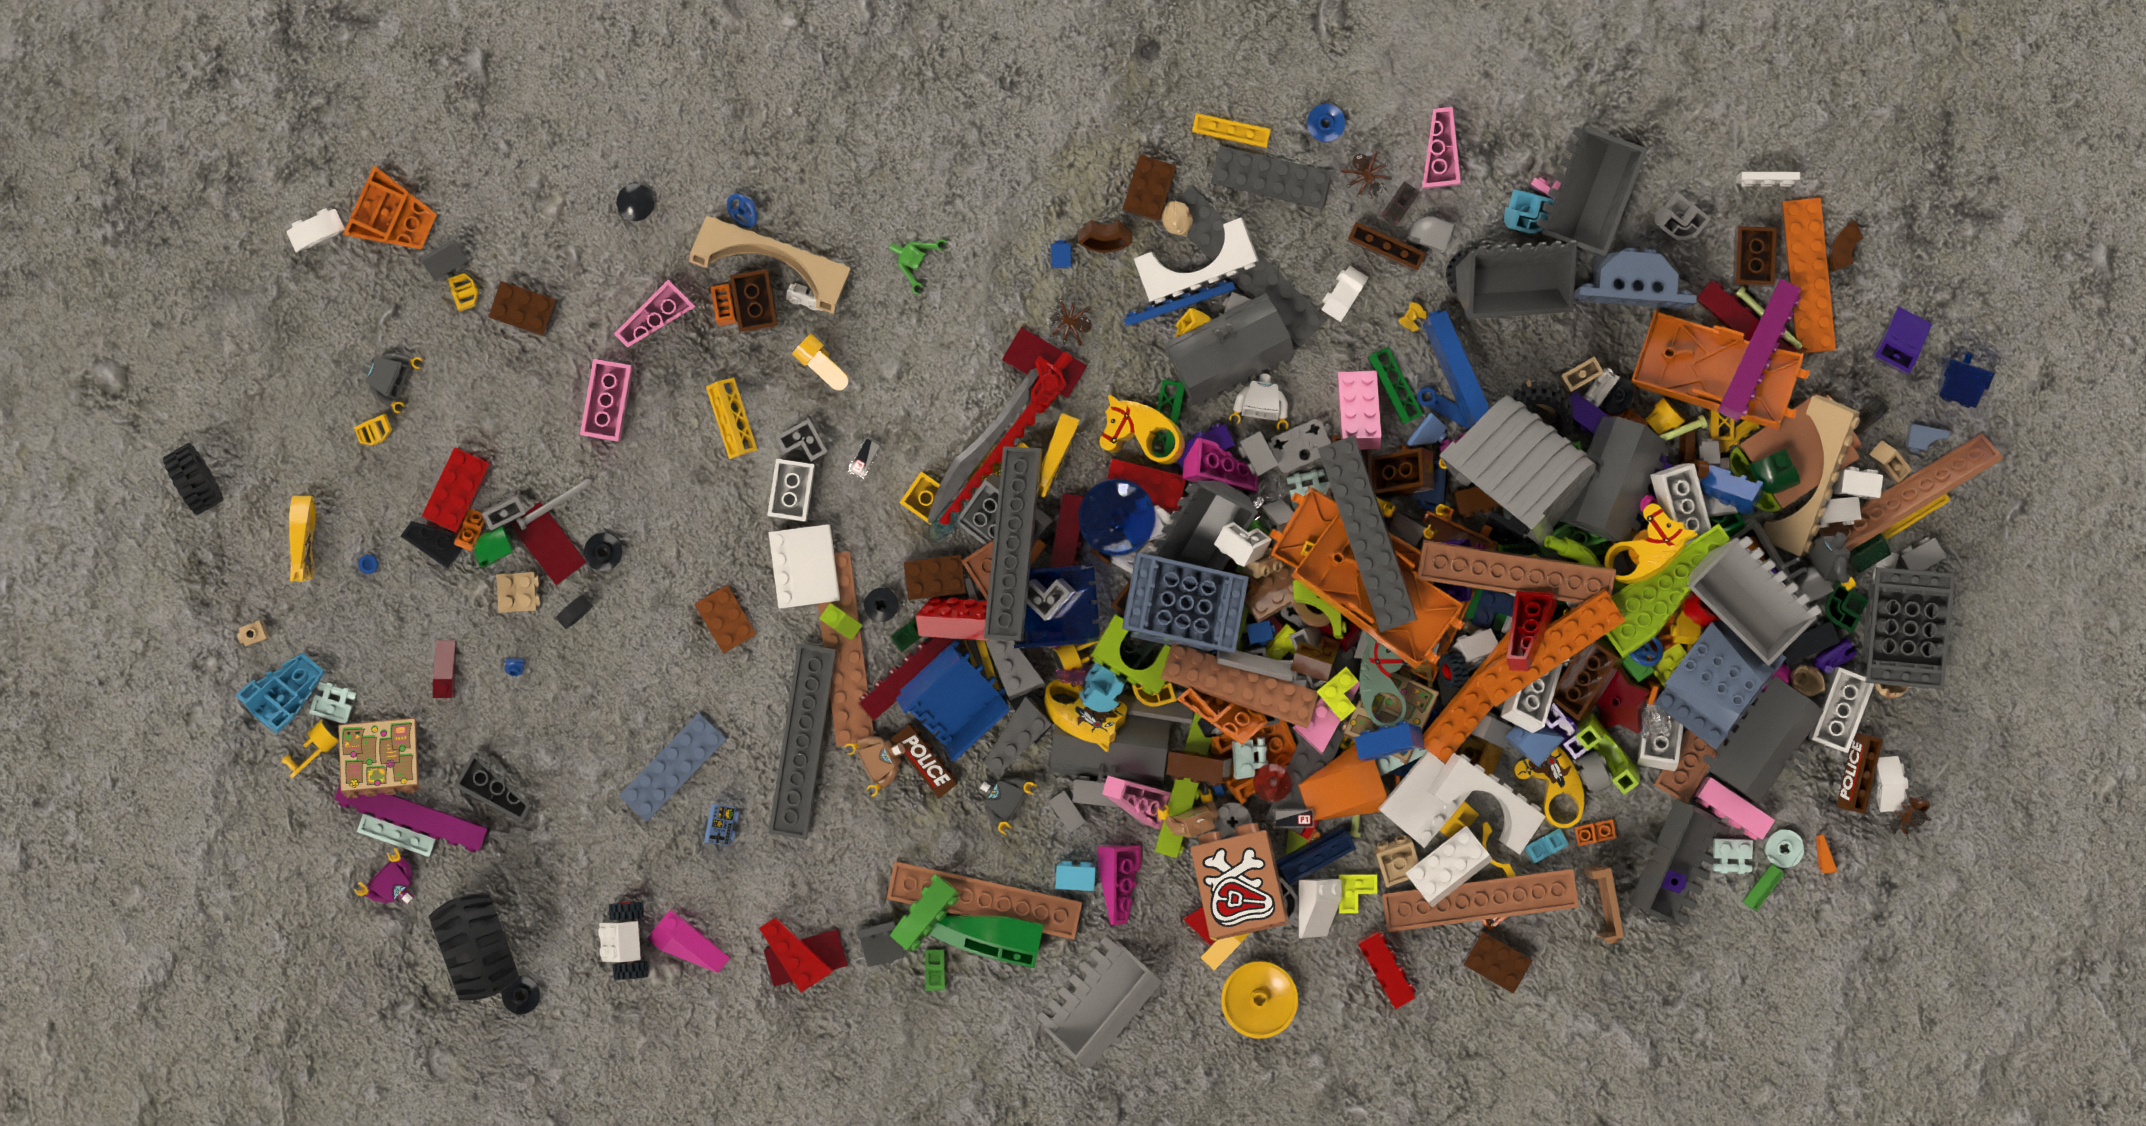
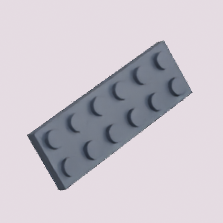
(672, 767)

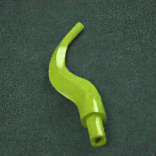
(1577, 551)

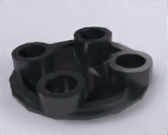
(635, 202)

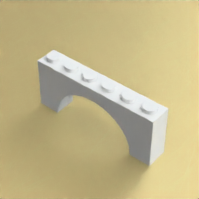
(1235, 254)
(1519, 817)

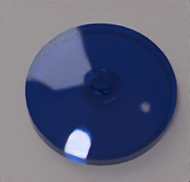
(1117, 517)

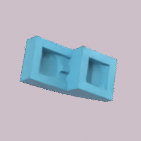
(1546, 845)

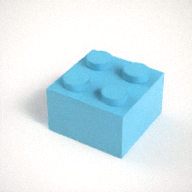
(1075, 876)

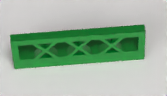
(1388, 388)
(1174, 415)

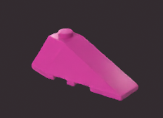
(1212, 463)
(1117, 872)
(682, 940)

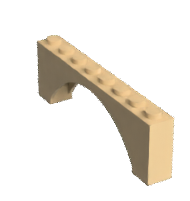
(722, 239)
(1835, 429)

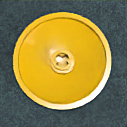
(1259, 999)

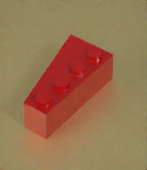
(1529, 623)
(796, 957)
(1385, 968)

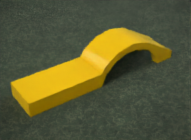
(1485, 832)

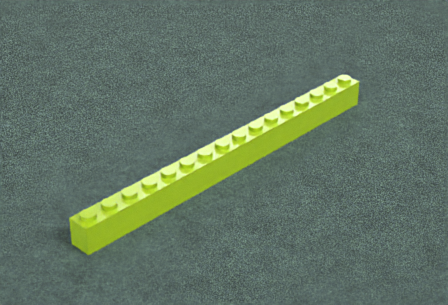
(1184, 790)

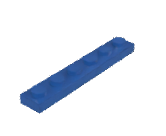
(1171, 305)

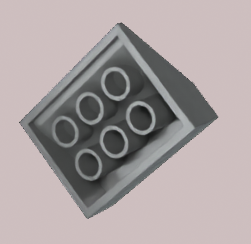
(980, 513)

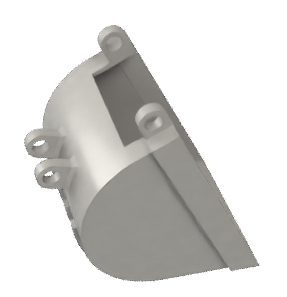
(1521, 465)

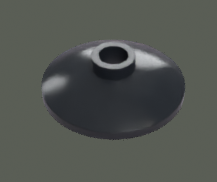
(1620, 396)
(594, 557)
(521, 1005)

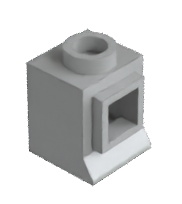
(1710, 452)

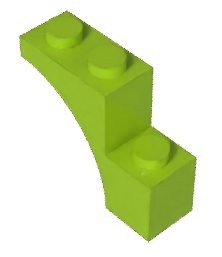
(1304, 595)

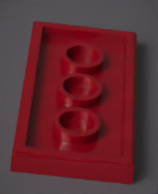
(1028, 347)
(550, 546)
(825, 945)

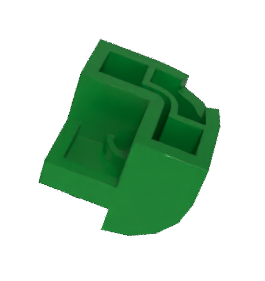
(492, 546)

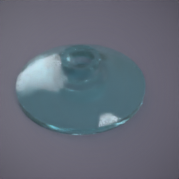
(940, 531)

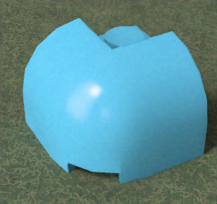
(1525, 211)
(1102, 688)

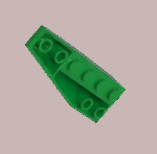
(992, 937)

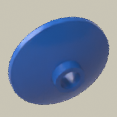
(1332, 115)

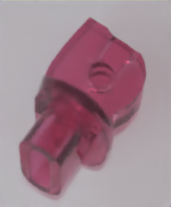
(1071, 676)

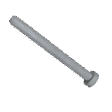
(553, 503)

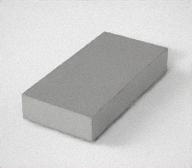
(1067, 811)

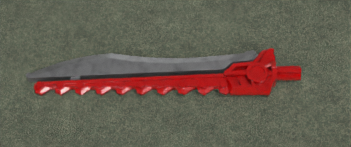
(1044, 392)

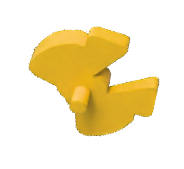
(1407, 320)

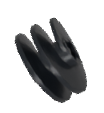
(883, 614)

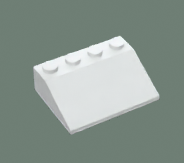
(804, 566)
(1414, 807)

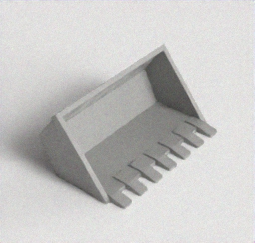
(1752, 598)
(1100, 1003)

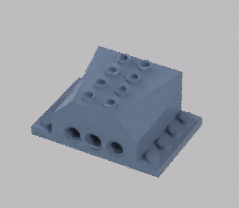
(1634, 280)
(1184, 604)
(1715, 684)

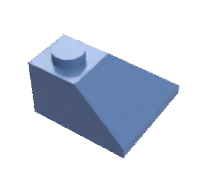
(1428, 432)
(1535, 745)

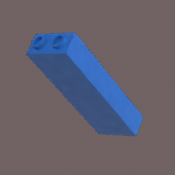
(1456, 367)

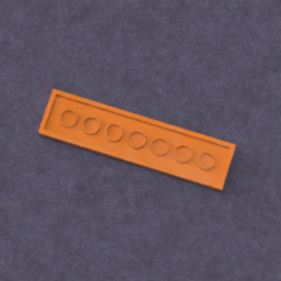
(1809, 272)
(1560, 642)
(1462, 712)

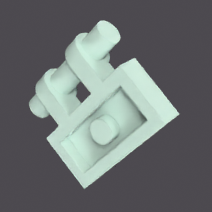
(1298, 478)
(332, 709)
(1244, 757)
(1732, 849)

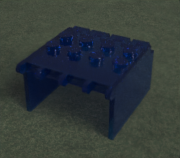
(1074, 620)

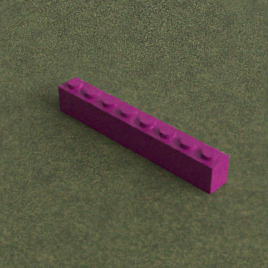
(1759, 349)
(419, 818)

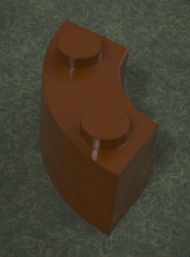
(1104, 237)
(1842, 246)

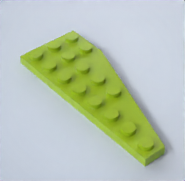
(1653, 601)

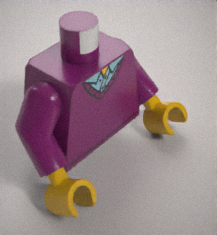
(390, 882)

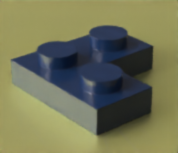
(1488, 607)

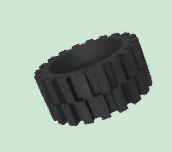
(1551, 397)
(192, 479)

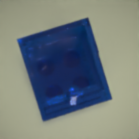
(1963, 381)

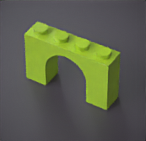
(1108, 653)
(1593, 734)

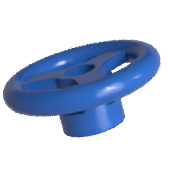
(745, 208)
(1644, 651)

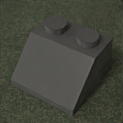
(445, 261)

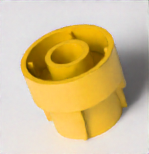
(1665, 417)

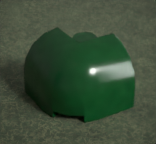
(1775, 472)
(1844, 607)

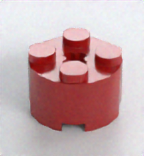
(1698, 611)

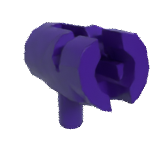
(1834, 656)

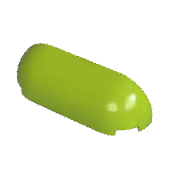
(1738, 467)

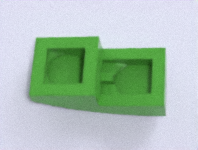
(934, 970)

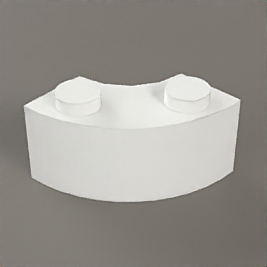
(315, 230)
(1345, 293)
(1841, 510)

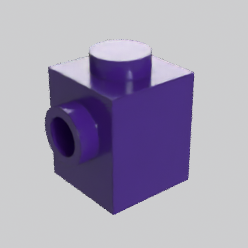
(1674, 881)

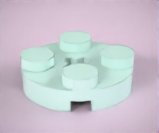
(1773, 849)

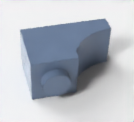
(1921, 436)

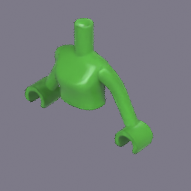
(912, 258)

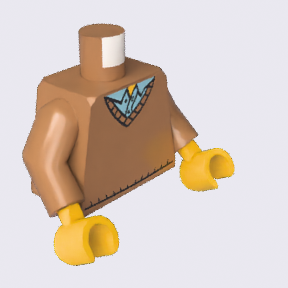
(879, 759)
(1193, 821)

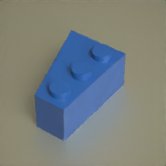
(1731, 489)
(1389, 741)

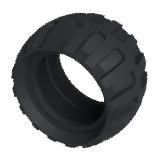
(474, 946)

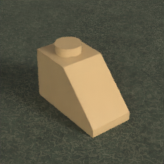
(1890, 461)

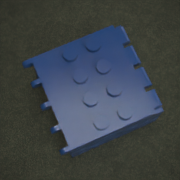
(954, 700)

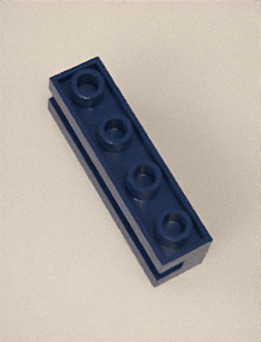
(1315, 855)

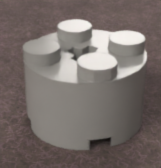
(1592, 772)
(1225, 812)

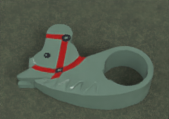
(1375, 673)

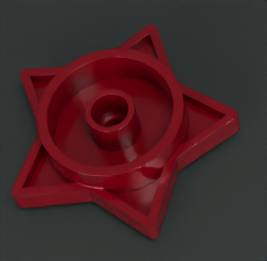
(1623, 702)

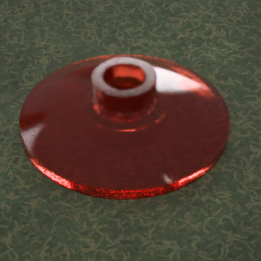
(1263, 785)

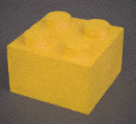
(921, 496)

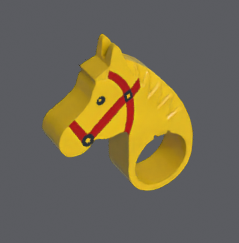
(1133, 419)
(1661, 548)

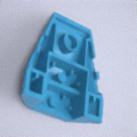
(281, 693)

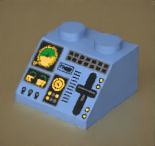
(721, 824)

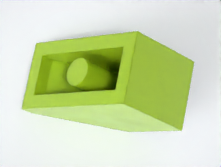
(840, 621)

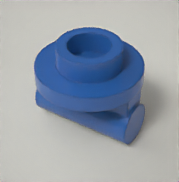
(514, 666)

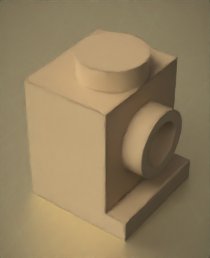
(259, 630)

